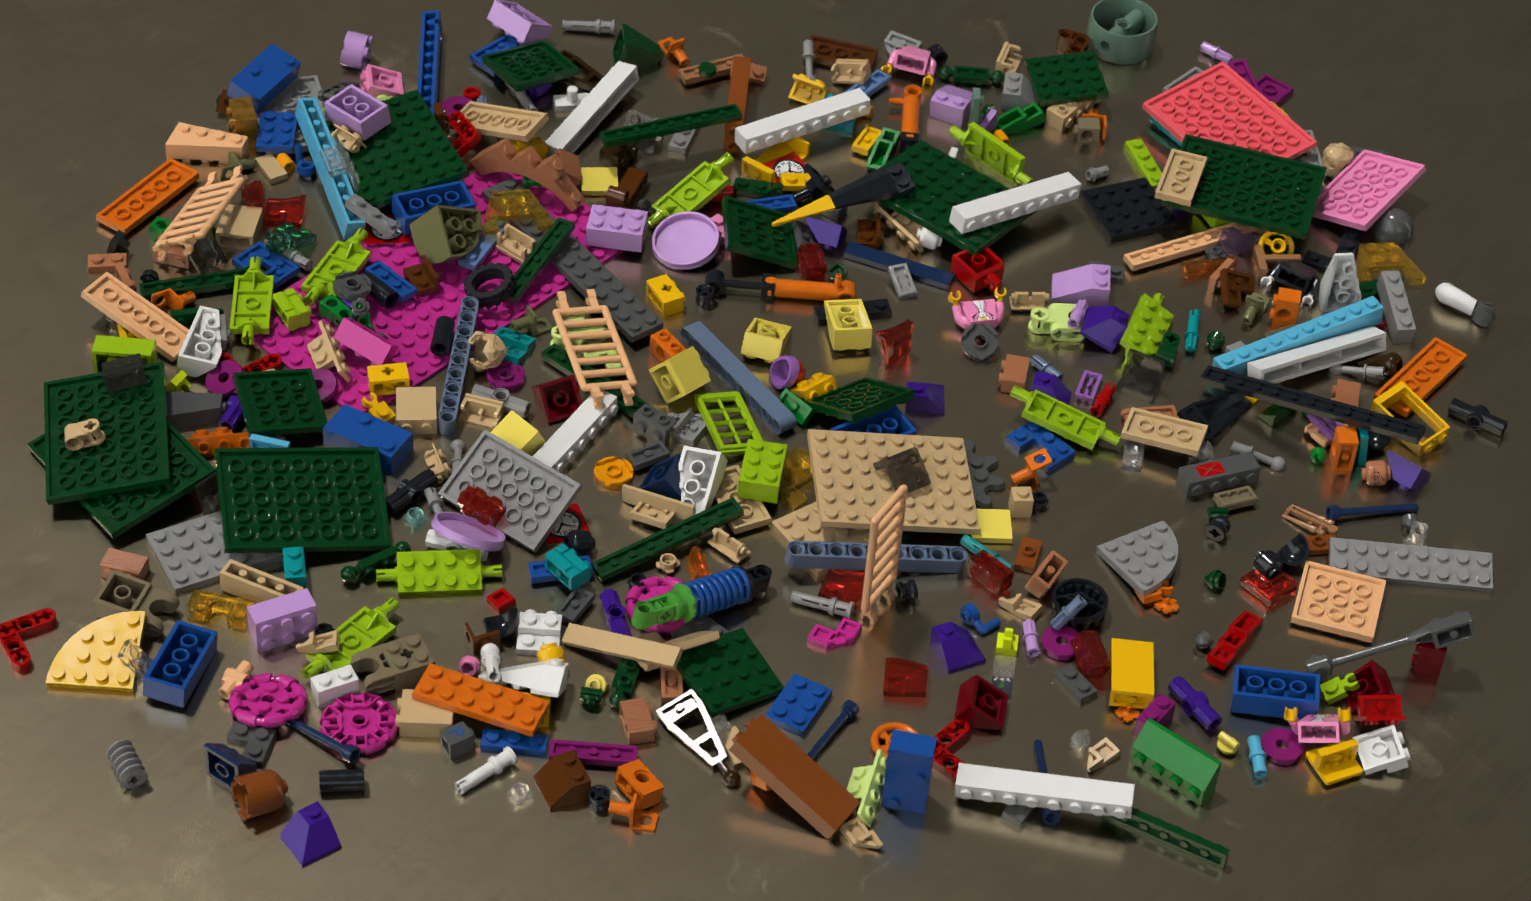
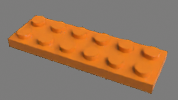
(147, 196)
(1425, 372)
(481, 700)

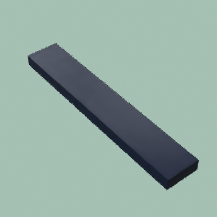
(882, 260)

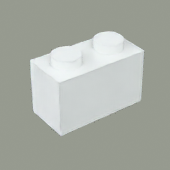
(333, 684)

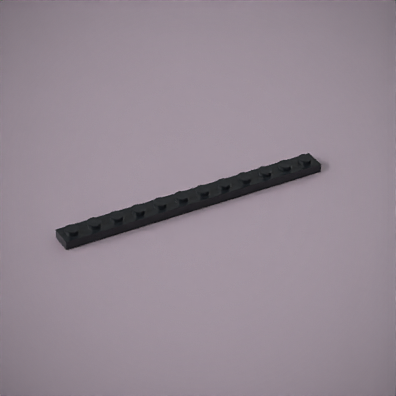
(1313, 404)

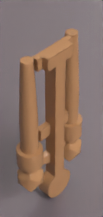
(1312, 518)

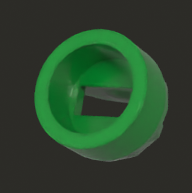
(1318, 455)

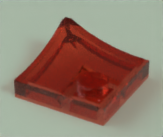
(285, 211)
(894, 343)
(843, 585)
(905, 678)

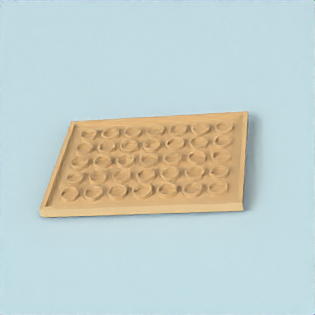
(853, 492)

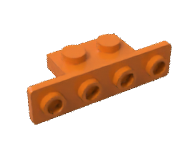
(206, 442)

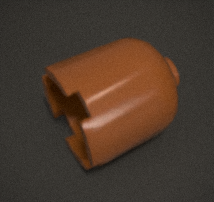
(258, 793)

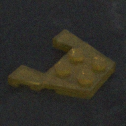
(514, 205)
(1385, 257)
(796, 475)

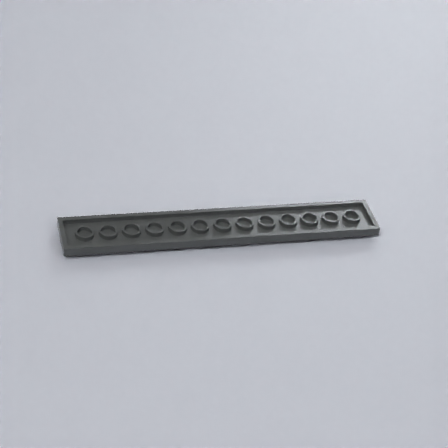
(587, 272)

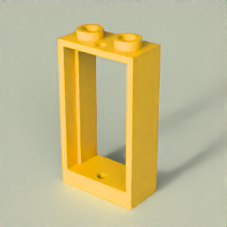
(1435, 422)

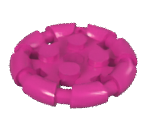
(651, 588)
(283, 692)
(360, 708)

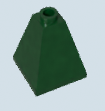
(636, 49)

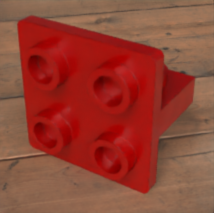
(1379, 707)

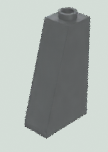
(193, 408)

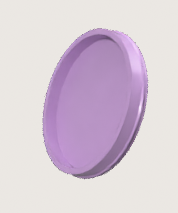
(685, 240)
(468, 531)

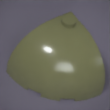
(446, 233)

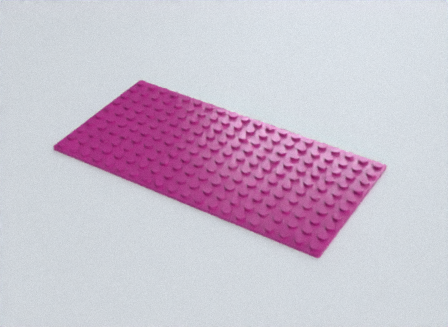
(413, 321)

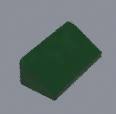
(1275, 414)

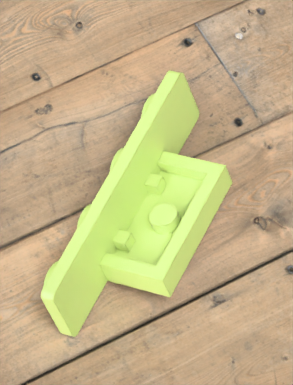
(867, 785)

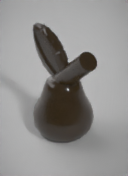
(1391, 361)

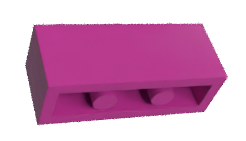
(365, 342)

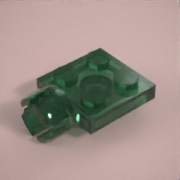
(287, 237)

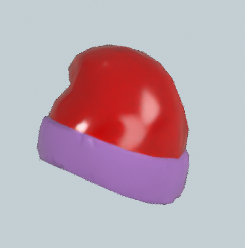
(786, 372)

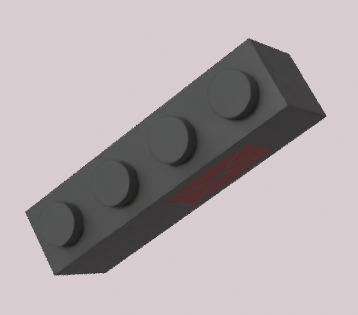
(1218, 474)

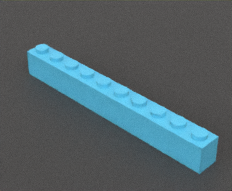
(336, 188)
(1338, 322)

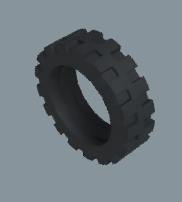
(486, 273)

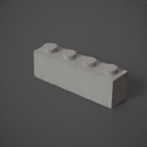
(1396, 307)

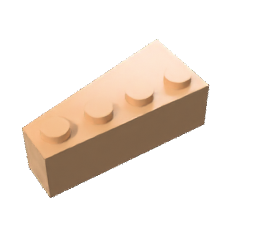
(205, 144)

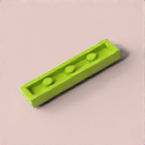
(1143, 161)

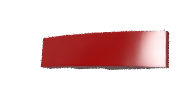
(1234, 640)

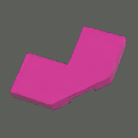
(827, 638)

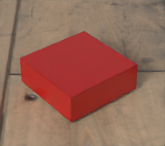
(501, 600)

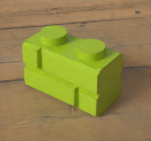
(291, 309)

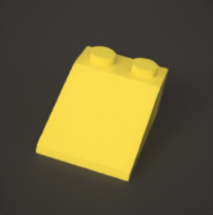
(848, 324)
(765, 340)

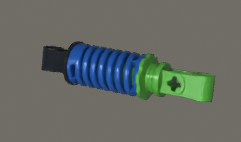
(702, 596)

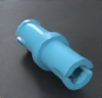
(1257, 756)

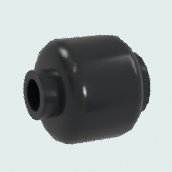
(580, 541)
(1268, 564)

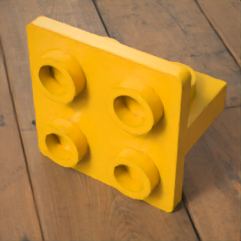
(806, 90)
(1335, 761)

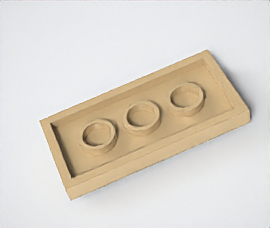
(1180, 177)
(1164, 431)
(754, 511)

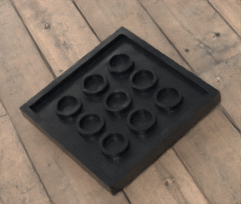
(1127, 209)

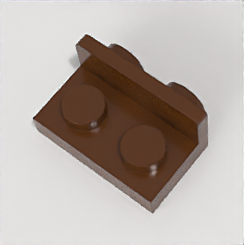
(869, 232)
(423, 277)

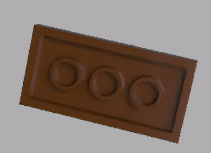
(829, 50)

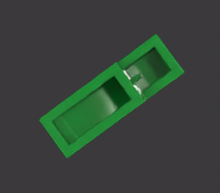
(1020, 119)
(883, 148)

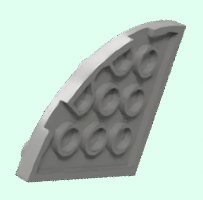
(1143, 556)

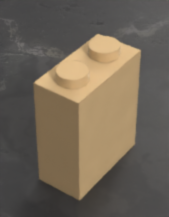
(239, 227)
(416, 409)
(420, 718)

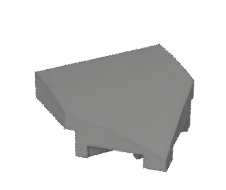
(896, 41)
(688, 427)

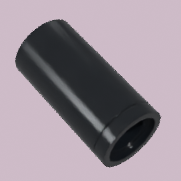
(382, 292)
(442, 336)
(341, 780)

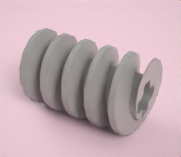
(126, 764)

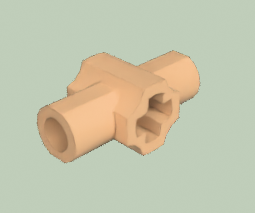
(234, 677)

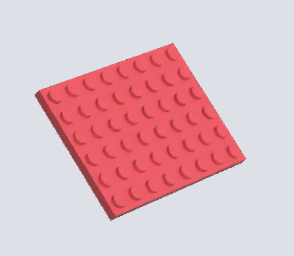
(1228, 111)

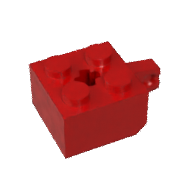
(978, 270)

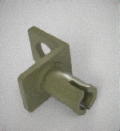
(233, 161)
(1254, 305)
(530, 321)

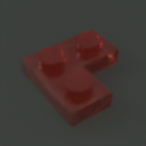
(1269, 590)

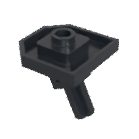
(815, 187)

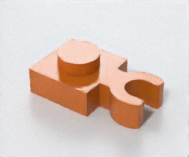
(1157, 595)

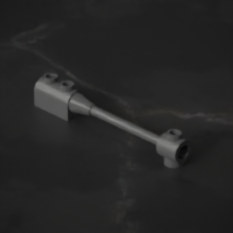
(1439, 631)

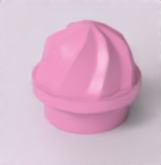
(469, 665)

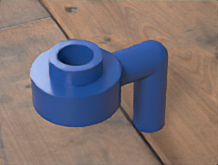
(304, 168)
(971, 616)

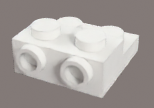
(537, 630)
(1382, 750)

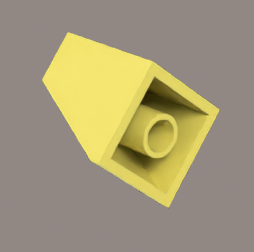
(680, 375)
(519, 433)

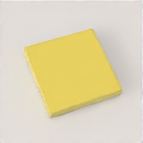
(597, 180)
(994, 526)

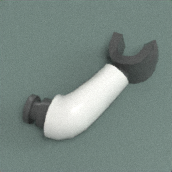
(1459, 300)

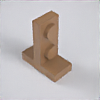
(1265, 263)

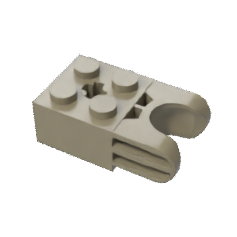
(127, 594)
(394, 664)

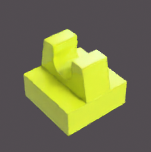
(178, 382)
(1007, 642)

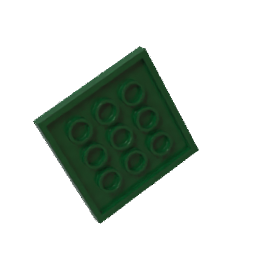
(530, 65)
(1066, 78)
(751, 233)
(860, 399)
(280, 402)
(728, 673)

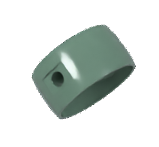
(1120, 42)

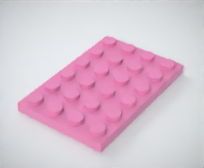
(1366, 189)

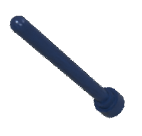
(1334, 512)
(848, 711)
(348, 751)
(1049, 816)

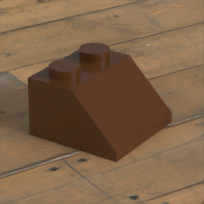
(563, 781)

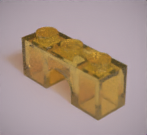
(206, 605)

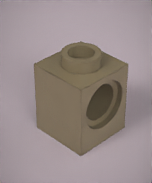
(1087, 130)

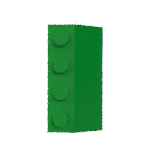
(1175, 762)

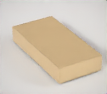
(271, 168)

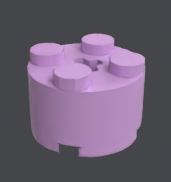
(356, 50)

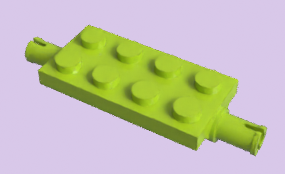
(992, 153)
(692, 191)
(339, 259)
(252, 302)
(1146, 326)
(1063, 419)
(439, 571)
(361, 631)

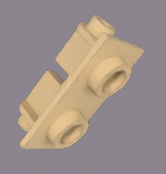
(353, 141)
(1023, 301)
(436, 458)
(728, 546)

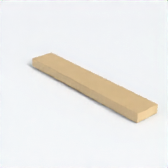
(622, 646)

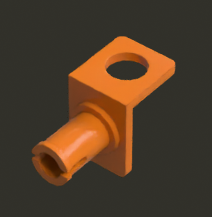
(675, 49)
(1102, 119)
(173, 300)
(1031, 467)
(630, 810)

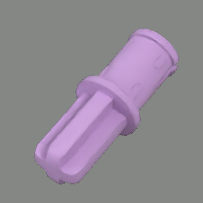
(1216, 52)
(1077, 314)
(1031, 638)

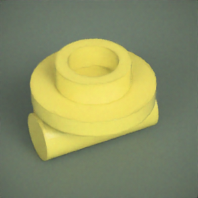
(597, 681)
(1227, 744)

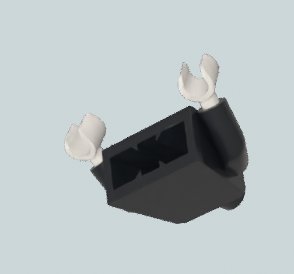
(1296, 276)

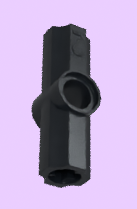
(1477, 417)
(410, 491)

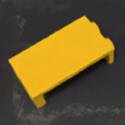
(757, 171)
(1131, 673)

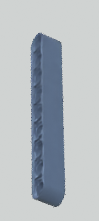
(457, 366)
(739, 377)
(853, 556)

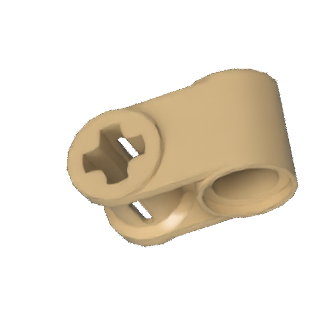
(82, 434)

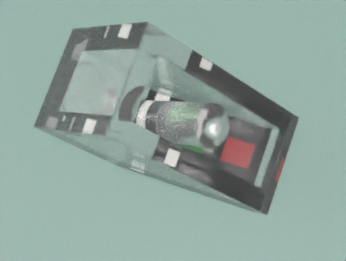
(1003, 673)

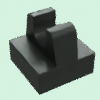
(118, 243)

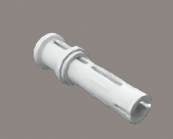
(491, 659)
(493, 766)

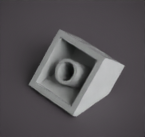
(1016, 91)

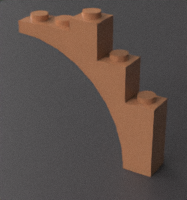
(528, 163)

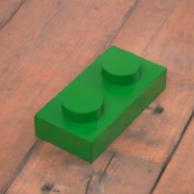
(799, 408)

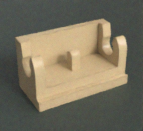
(1007, 59)
(851, 71)
(515, 243)
(481, 411)

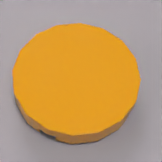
(613, 472)

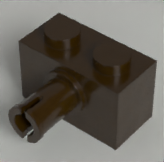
(618, 155)

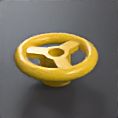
(1282, 243)

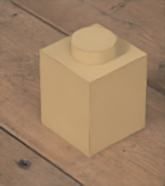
(1021, 502)

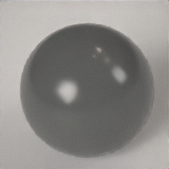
(1394, 226)

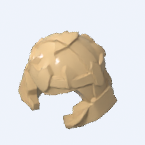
(1336, 157)
(488, 351)

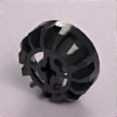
(1093, 594)

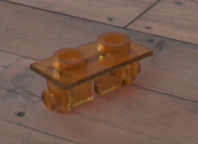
(697, 564)

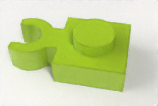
(1336, 689)

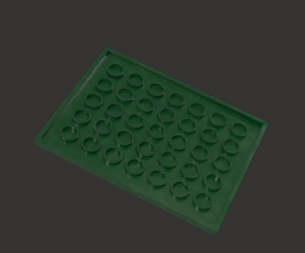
(405, 153)
(943, 184)
(1254, 188)
(135, 431)
(302, 499)
(126, 509)

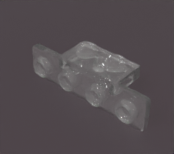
(338, 162)

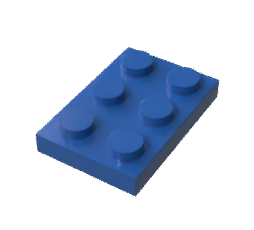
(276, 132)
(798, 705)

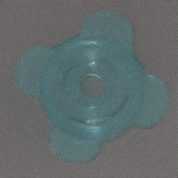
(415, 517)

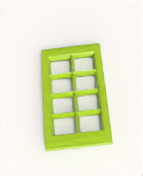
(720, 397)

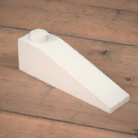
(1339, 284)
(202, 344)
(700, 476)
(542, 677)

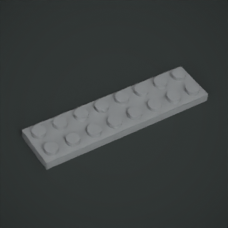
(1414, 564)

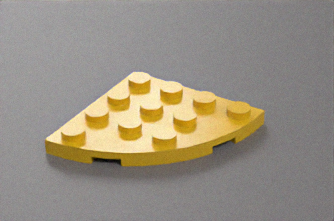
(91, 655)

